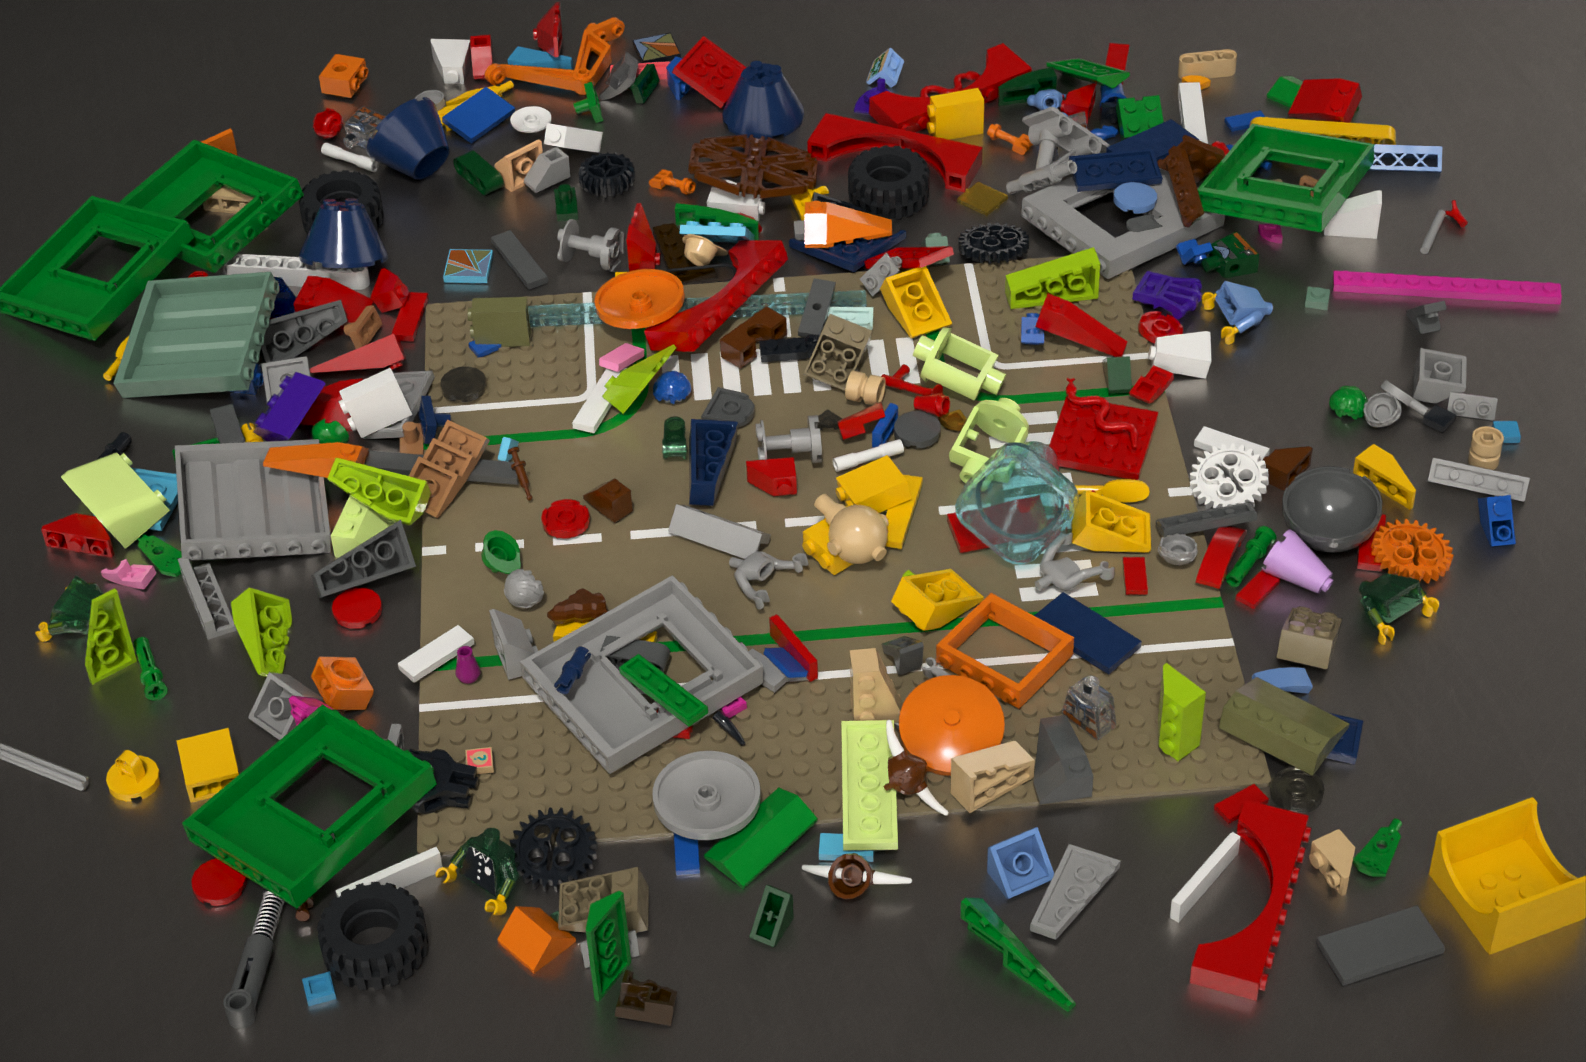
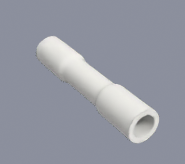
(359, 160)
(854, 459)

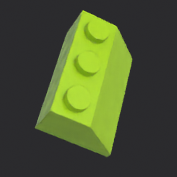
(1179, 714)

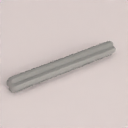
(43, 767)

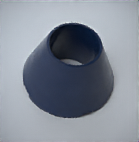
(411, 140)

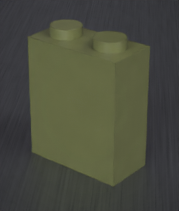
(500, 321)

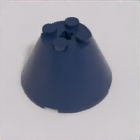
(763, 103)
(342, 237)

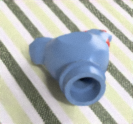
(1046, 99)

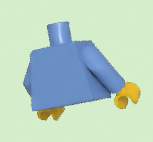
(1240, 305)

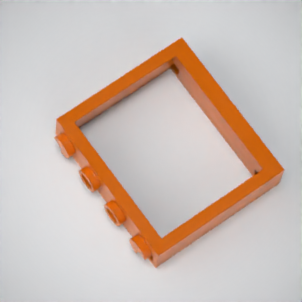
(1019, 621)

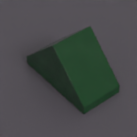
(1118, 374)
(773, 916)

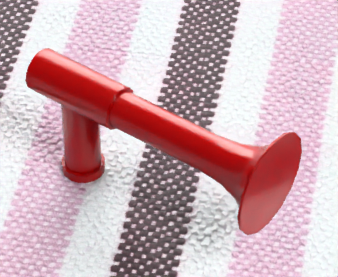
(896, 382)

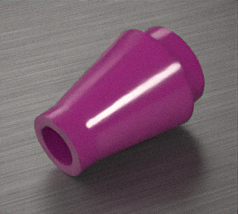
(466, 667)

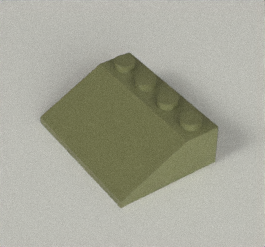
(1282, 724)

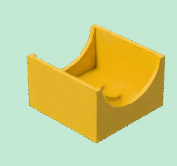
(1506, 877)

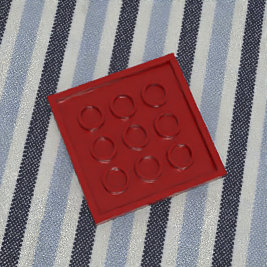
(1090, 449)

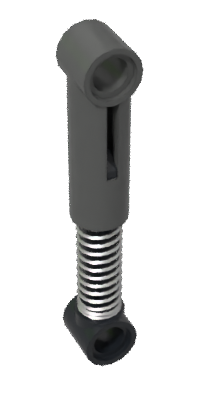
(249, 977)

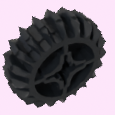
(606, 174)

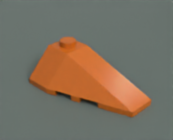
(835, 223)
(313, 458)

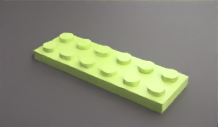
(867, 806)

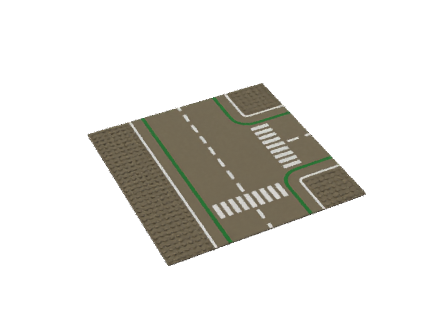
(797, 730)

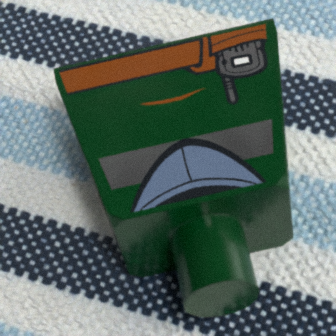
(1232, 257)

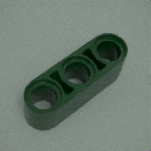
(478, 172)

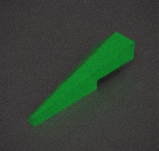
(1016, 956)

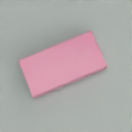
(621, 357)

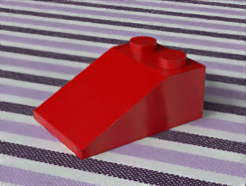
(1326, 100)
(322, 290)

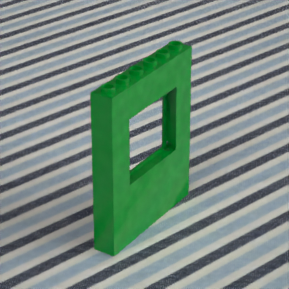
(194, 177)
(1281, 202)
(84, 305)
(282, 848)

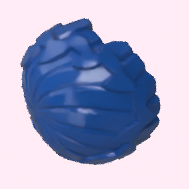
(671, 386)

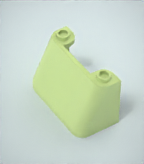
(117, 496)

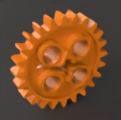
(1429, 550)

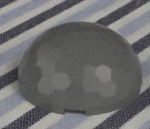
(1332, 508)

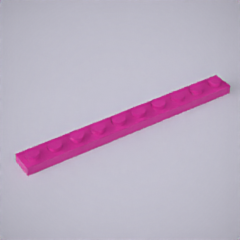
(1447, 287)

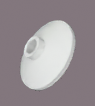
(530, 119)

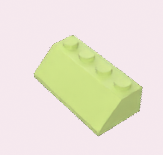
(356, 526)

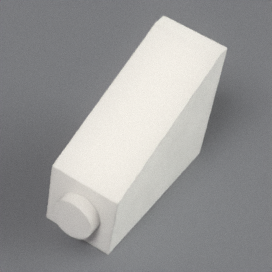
(452, 59)
(573, 138)
(737, 204)
(1357, 217)
(1183, 353)

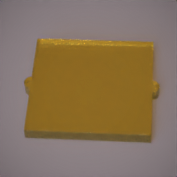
(982, 198)

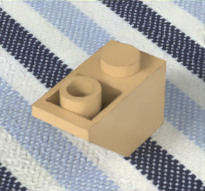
(1334, 859)

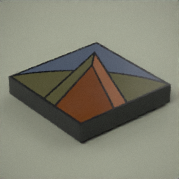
(656, 48)

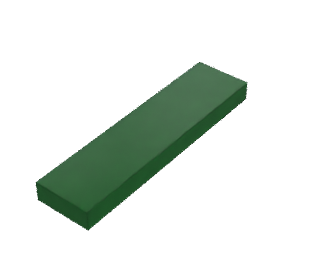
(663, 690)

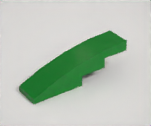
(704, 214)

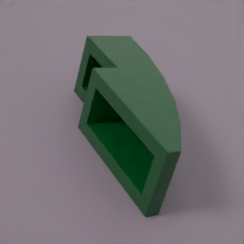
(1022, 86)

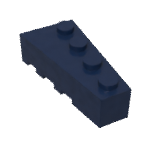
(709, 454)

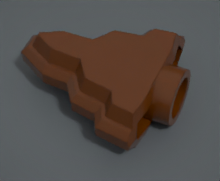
(579, 608)

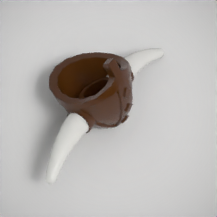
(908, 772)
(852, 875)

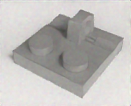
(276, 371)

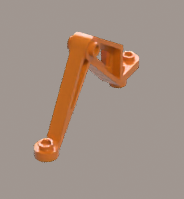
(594, 39)

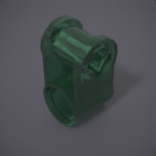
(674, 439)

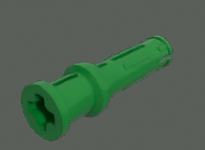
(1255, 549)
(151, 675)

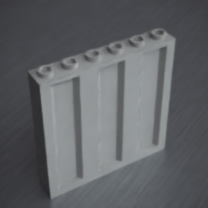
(244, 509)

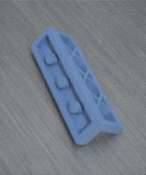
(1407, 151)

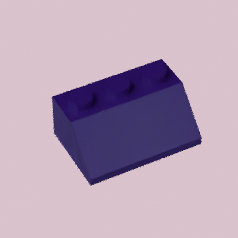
(288, 407)

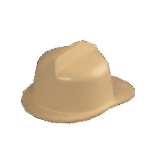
(701, 250)

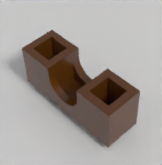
(740, 344)

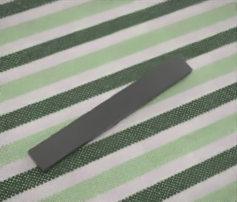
(484, 471)

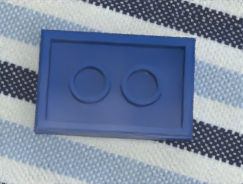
(478, 115)

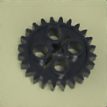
(993, 242)
(577, 852)

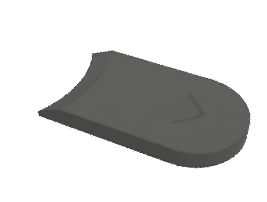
(1142, 223)

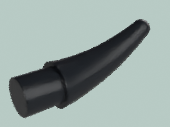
(728, 726)

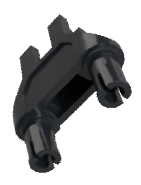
(452, 782)

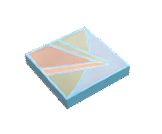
(468, 266)

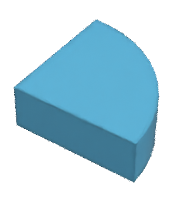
(506, 444)

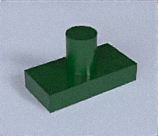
(645, 83)
(566, 203)

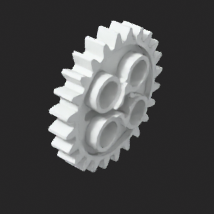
(1246, 467)

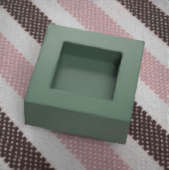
(1317, 298)

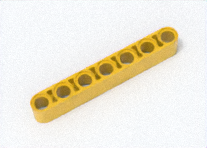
(1352, 131)

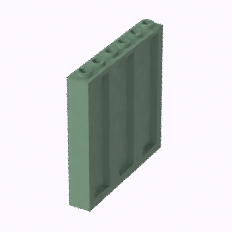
(197, 335)

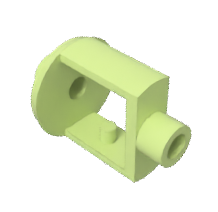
(964, 351)
(998, 419)

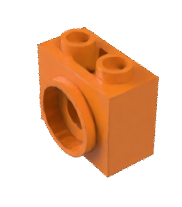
(343, 75)
(342, 683)

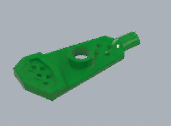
(165, 562)
(1374, 860)

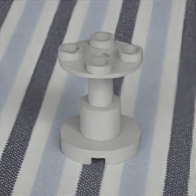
(601, 247)
(798, 440)

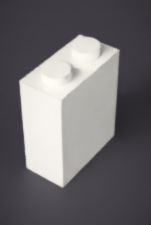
(374, 403)

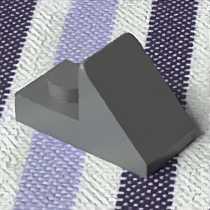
(1426, 317)
(906, 653)

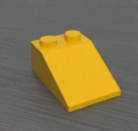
(915, 302)
(1110, 525)
(934, 598)

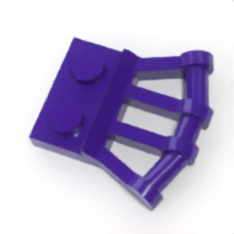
(1169, 292)

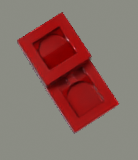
(1152, 385)

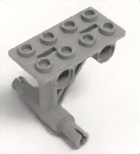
(1052, 130)

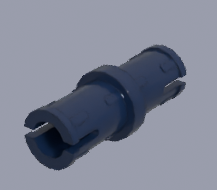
(572, 670)

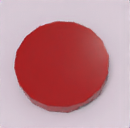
(1156, 325)
(565, 519)
(357, 607)
(217, 883)

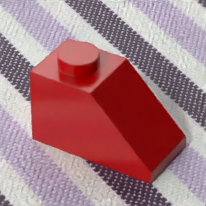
(1080, 101)
(389, 291)
(773, 475)

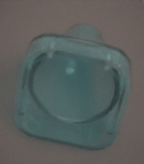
(1018, 501)

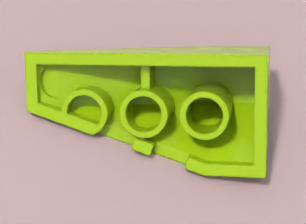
(631, 381)
(384, 491)
(263, 627)
(108, 638)

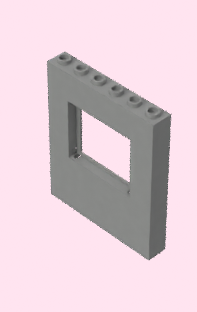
(1055, 215)
(605, 707)

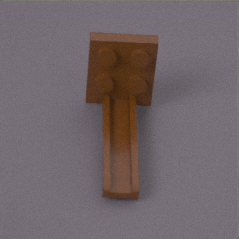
(1188, 165)

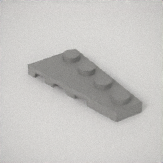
(1072, 887)

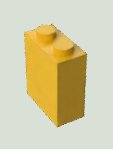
(956, 114)
(874, 485)
(815, 544)
(207, 763)

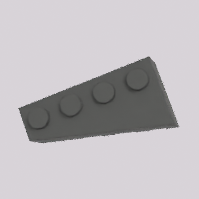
(373, 559)

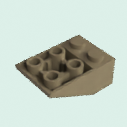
(838, 352)
(1309, 637)
(579, 894)

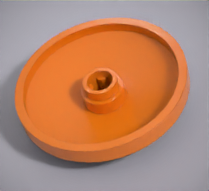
(639, 298)
(949, 720)

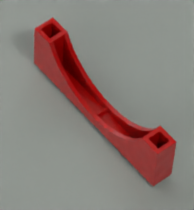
(911, 112)
(841, 135)
(754, 265)
(1240, 961)

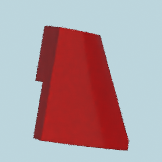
(854, 424)

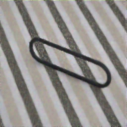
(704, 267)

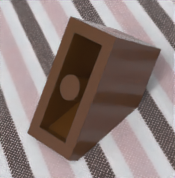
(1286, 464)
(611, 499)

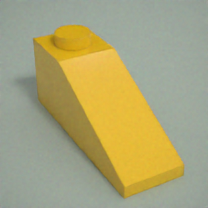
(1385, 474)

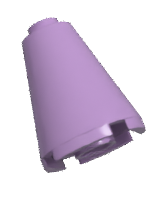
(1297, 564)

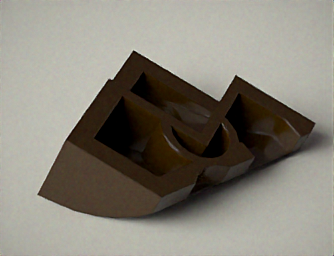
(645, 1001)

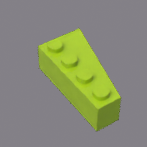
(1068, 277)

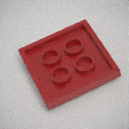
(710, 71)

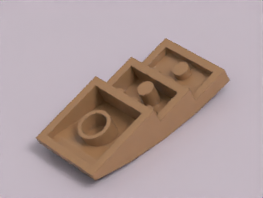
(448, 464)

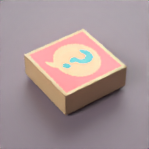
(480, 758)

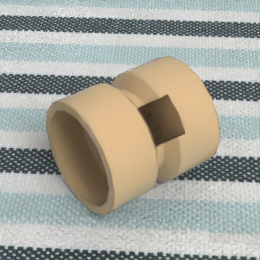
(861, 387)
(1485, 447)

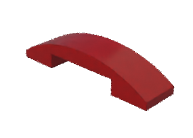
(1219, 555)

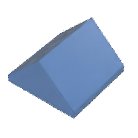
(1019, 863)

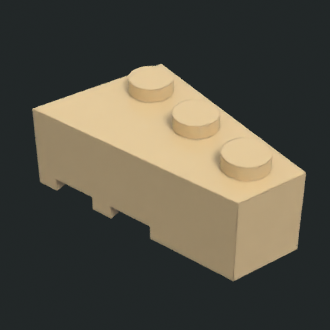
(871, 689)
(989, 774)

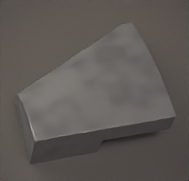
(621, 76)

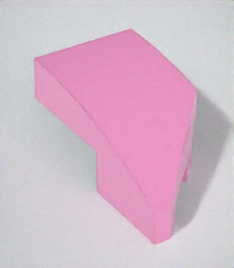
(131, 576)

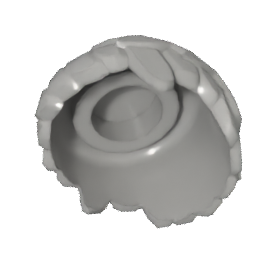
(1382, 410)
(1178, 549)
(523, 589)

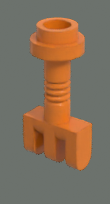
(1020, 145)
(665, 177)

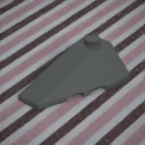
(298, 331)
(1061, 763)

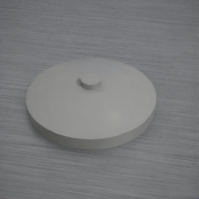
(706, 795)

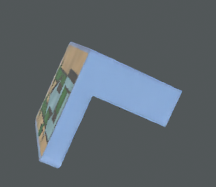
(886, 66)

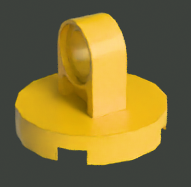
(132, 777)

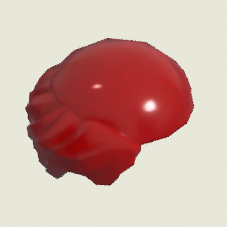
(328, 123)

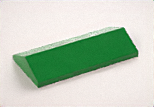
(1090, 71)
(1285, 90)
(775, 827)
(607, 942)

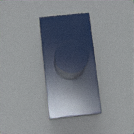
(429, 420)

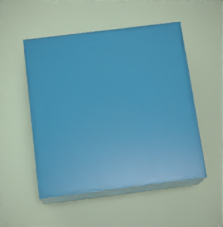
(1509, 430)
(319, 989)

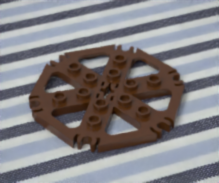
(753, 166)

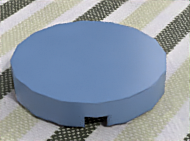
(1135, 197)

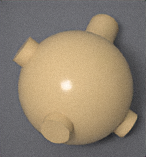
(854, 531)

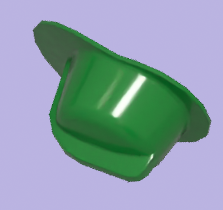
(500, 552)

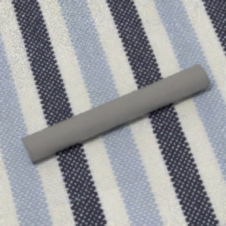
(1432, 232)

